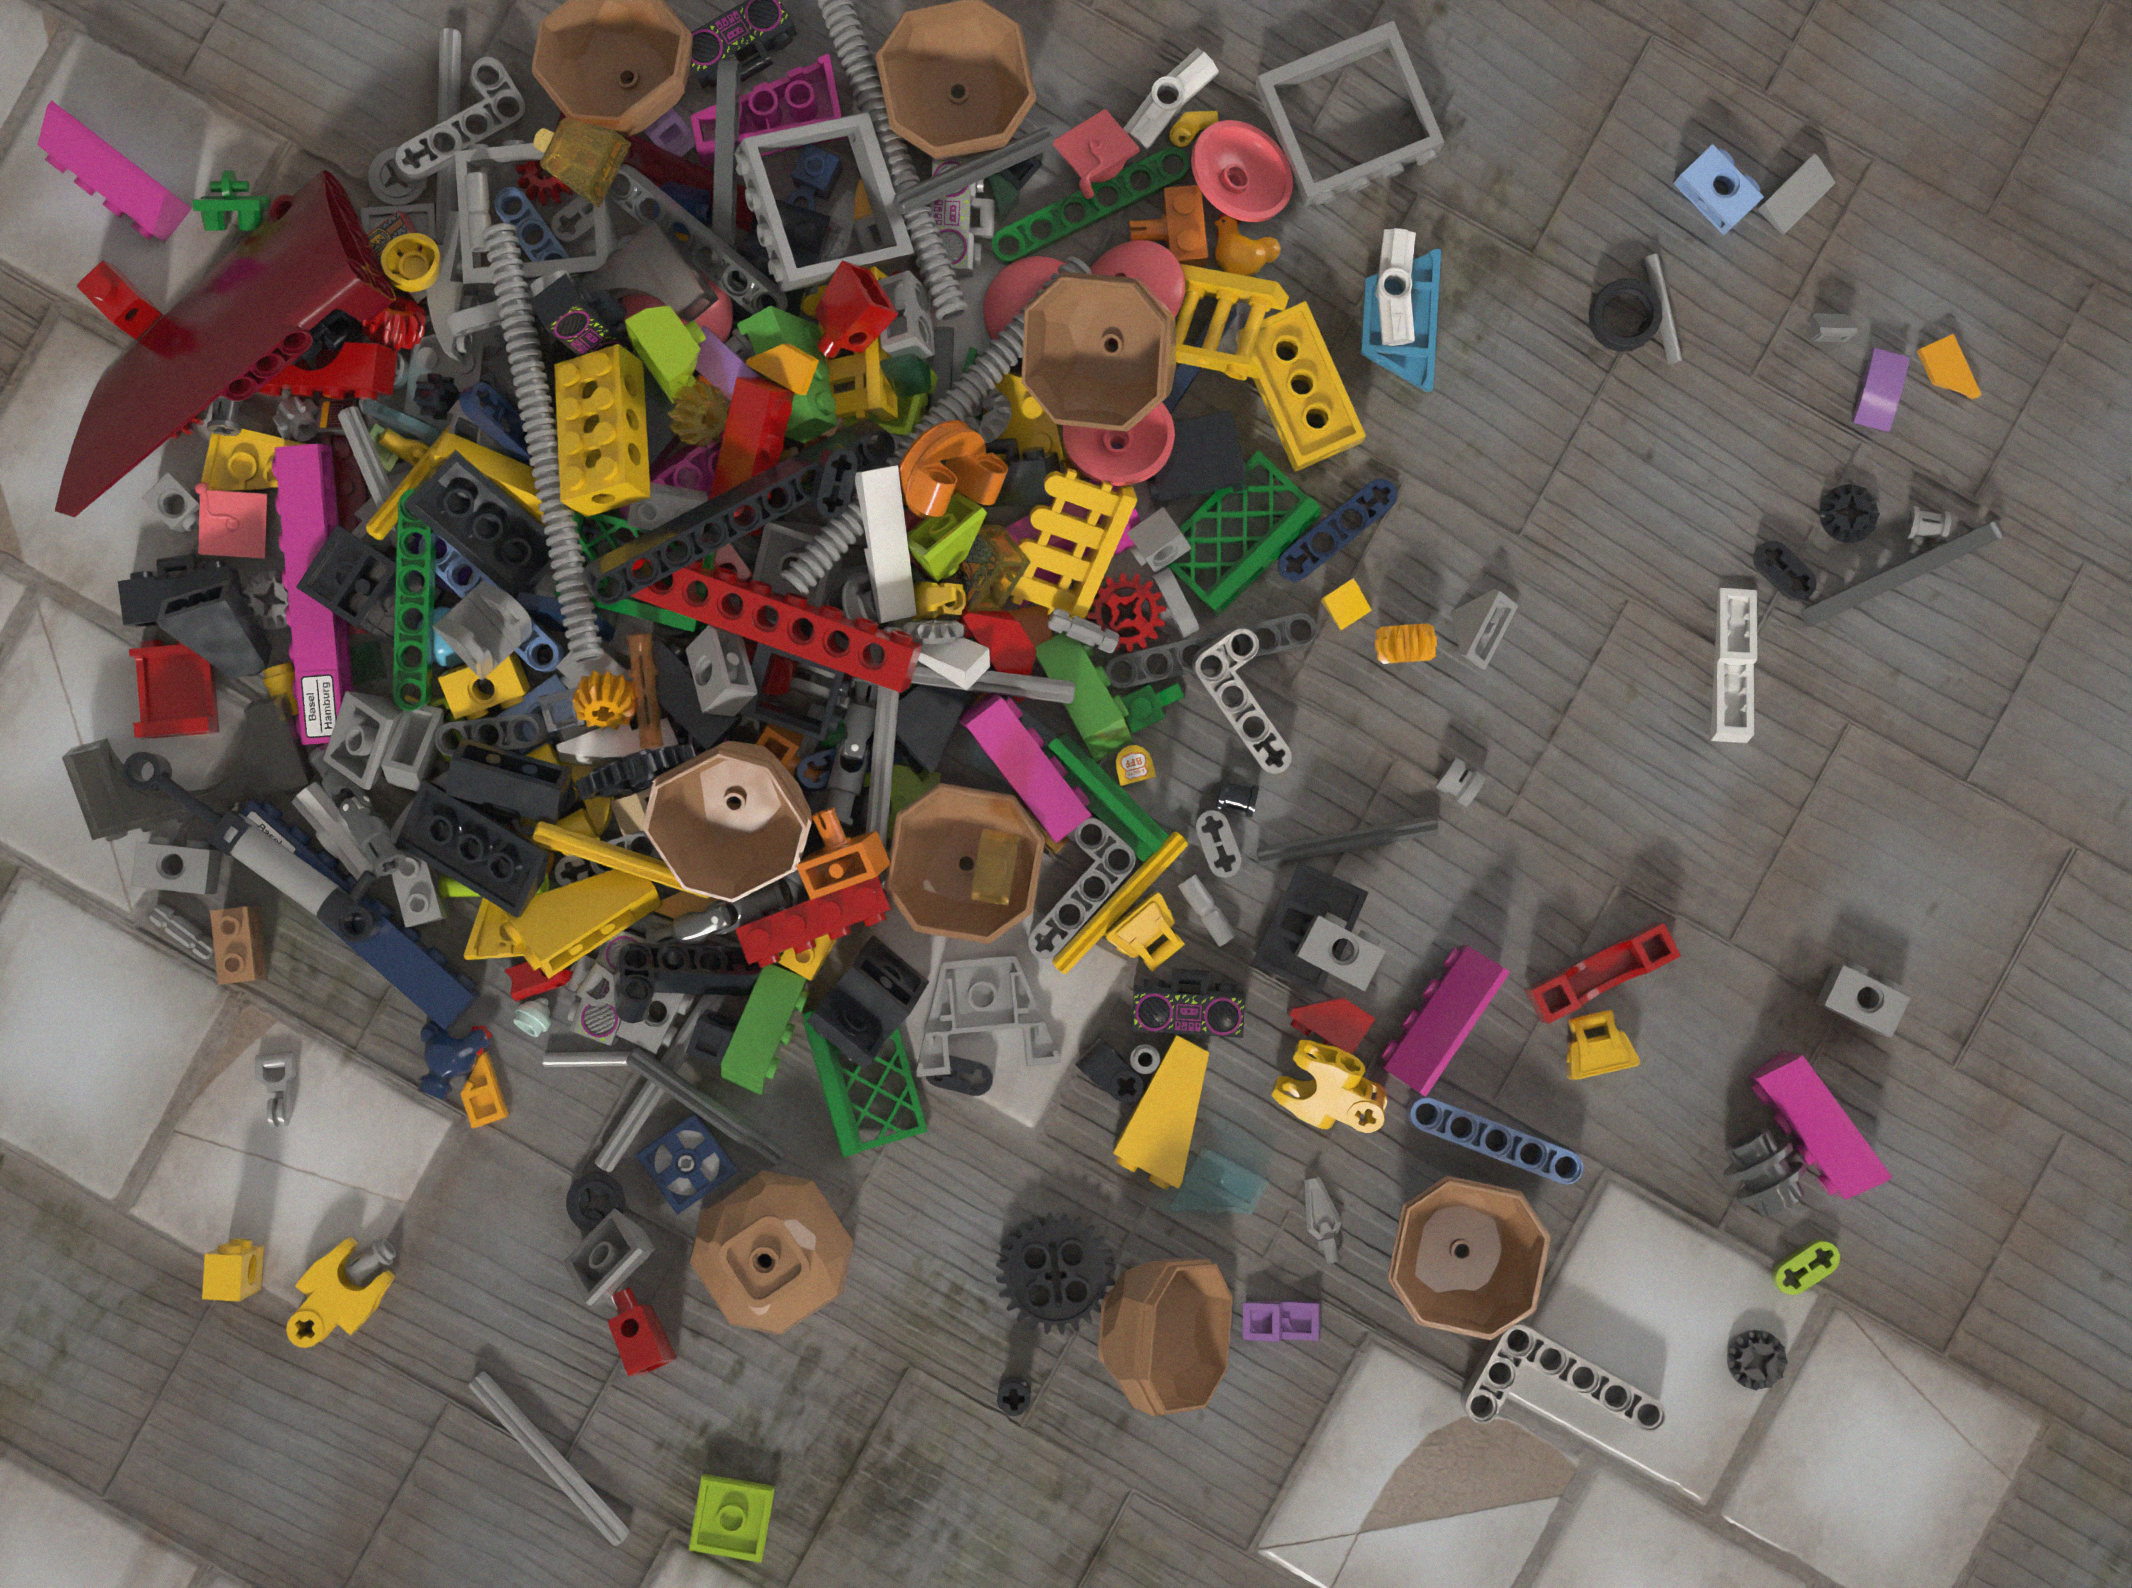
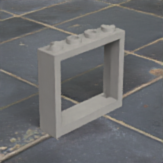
(1326, 60)
(517, 151)
(876, 182)

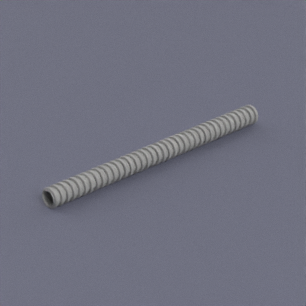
(868, 93)
(954, 407)
(542, 439)

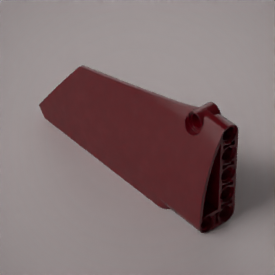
(228, 333)

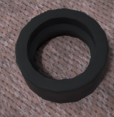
(1644, 294)

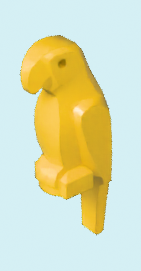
(938, 600)

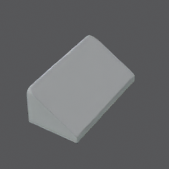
(1797, 194)

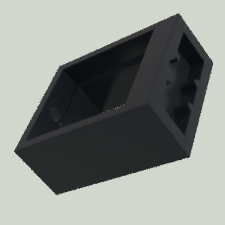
(788, 719)

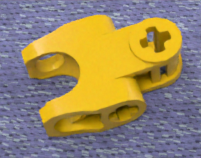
(1334, 1093)
(333, 1298)

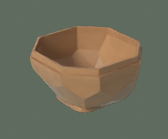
(596, 45)
(949, 49)
(1069, 354)
(724, 845)
(926, 859)
(793, 1226)
(1497, 1276)
(1167, 1334)

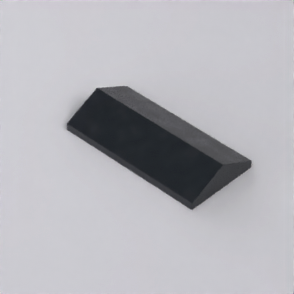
(483, 524)
(473, 849)

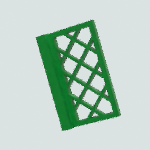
(1266, 547)
(631, 605)
(1107, 798)
(837, 1098)

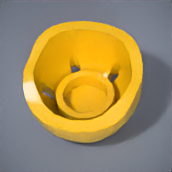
(413, 266)

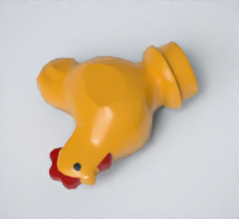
(1241, 254)

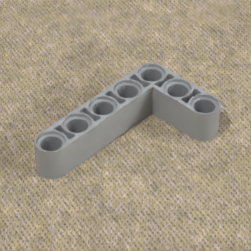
(1560, 1371)

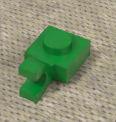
(1146, 706)

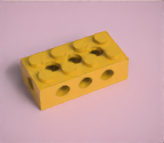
(1326, 395)
(602, 431)

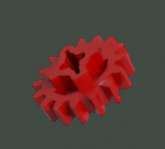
(1139, 624)

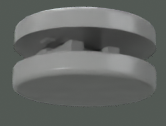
(819, 685)

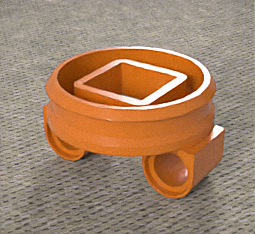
(968, 469)

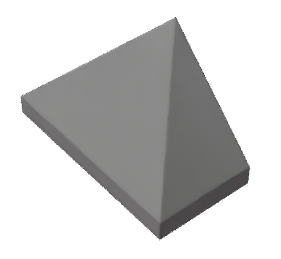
(1482, 625)

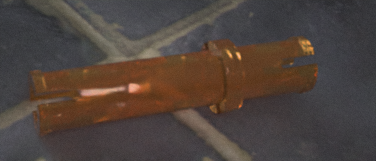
(639, 645)

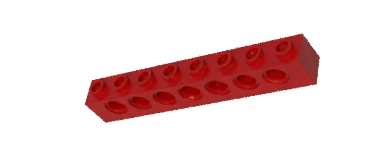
(786, 635)

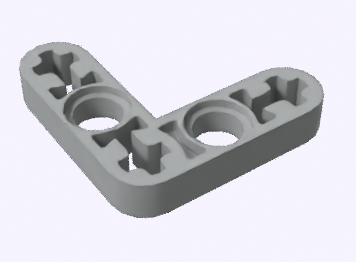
(487, 315)

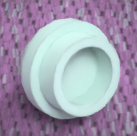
(533, 1017)

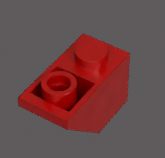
(1334, 1020)

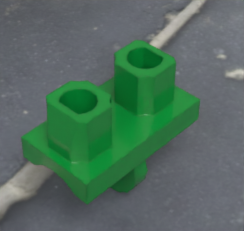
(215, 208)

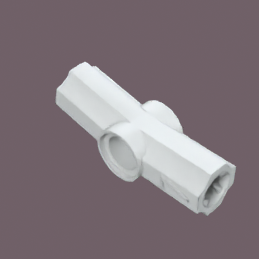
(1184, 82)
(1396, 264)
(332, 829)

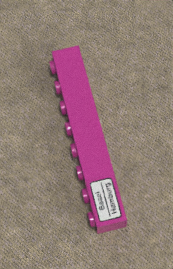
(318, 635)

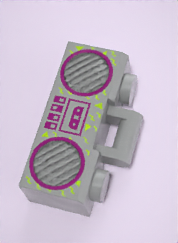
(954, 221)
(599, 1021)

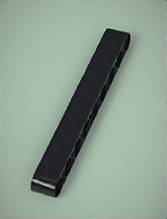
(720, 513)

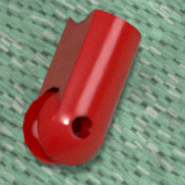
(530, 983)

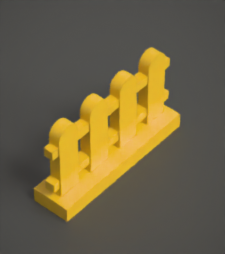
(871, 386)
(1100, 538)

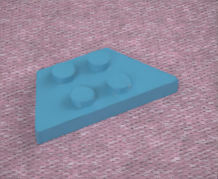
(1412, 360)

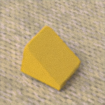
(1346, 604)

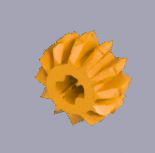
(1405, 643)
(604, 700)

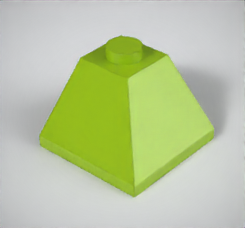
(945, 541)

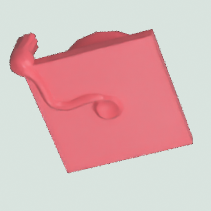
(1096, 150)
(232, 523)

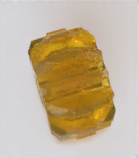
(700, 414)

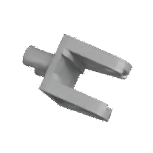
(485, 628)

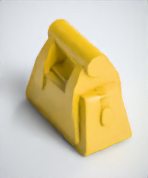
(1143, 927)
(1600, 1053)

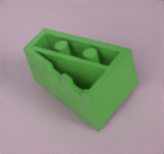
(812, 412)
(1093, 710)
(764, 1029)

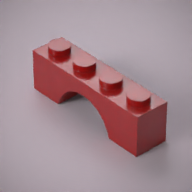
(357, 370)
(1602, 970)

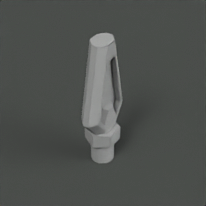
(1322, 1218)

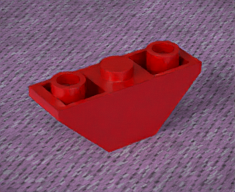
(1003, 635)

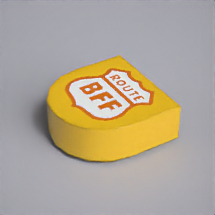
(1134, 765)

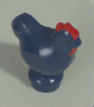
(449, 1056)

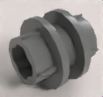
(1765, 1171)

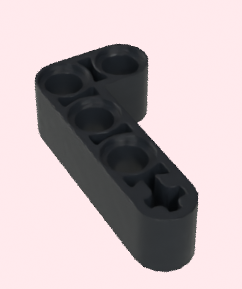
(727, 975)

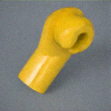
(1189, 125)
(405, 448)

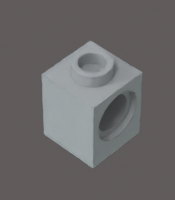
(163, 495)
(1157, 541)

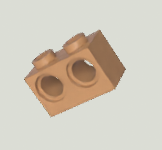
(238, 944)

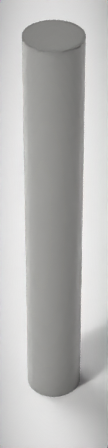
(1667, 325)
(587, 1059)

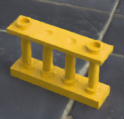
(1228, 290)

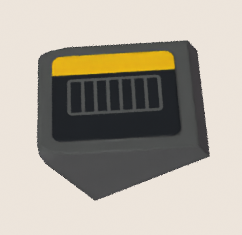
(327, 419)

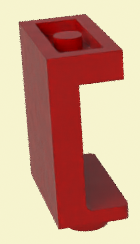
(174, 691)

